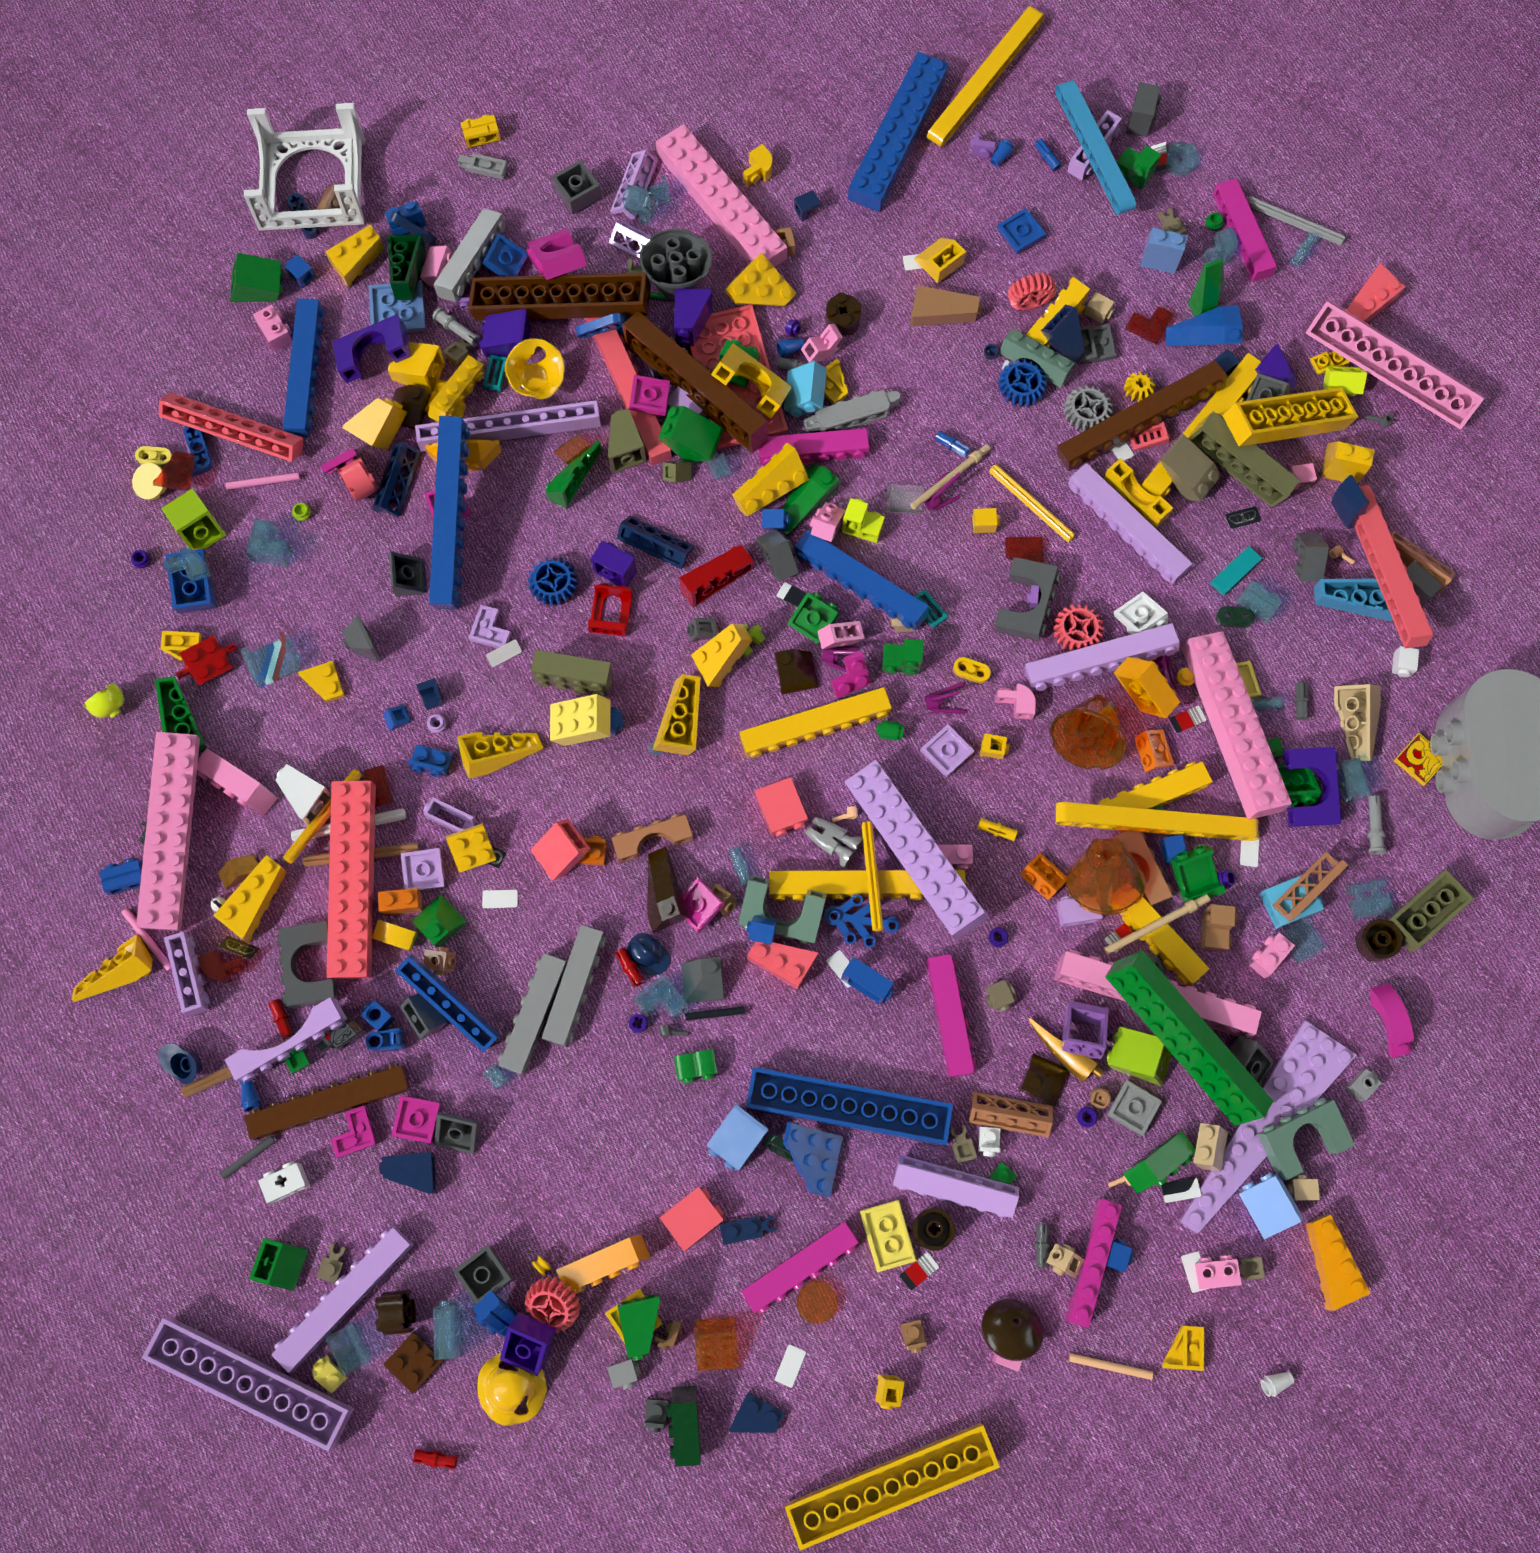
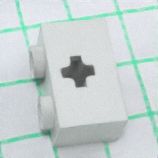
(296, 1181)

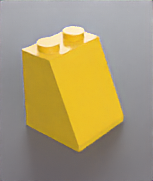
(421, 368)
(377, 422)
(1345, 460)

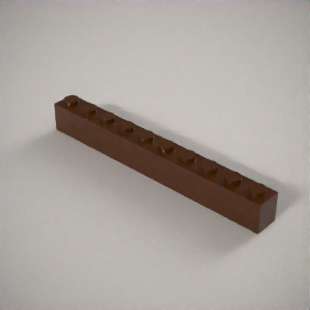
(1142, 415)

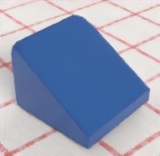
(396, 717)

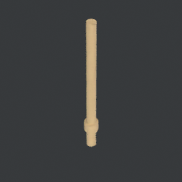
(974, 457)
(1190, 906)

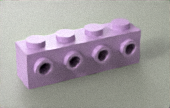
(1109, 127)
(186, 973)

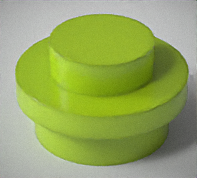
(301, 511)

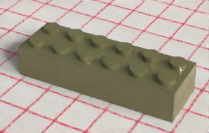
(1245, 463)

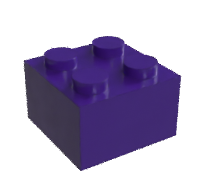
(614, 564)
(527, 1344)

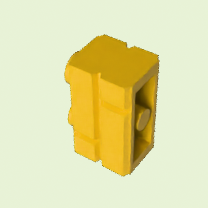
(480, 130)

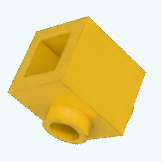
(985, 520)

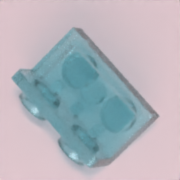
(348, 1349)

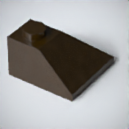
(414, 402)
(795, 671)
(1043, 1080)

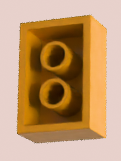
(1147, 687)

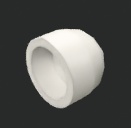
(221, 900)

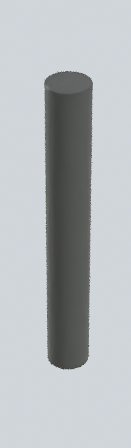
(247, 1157)

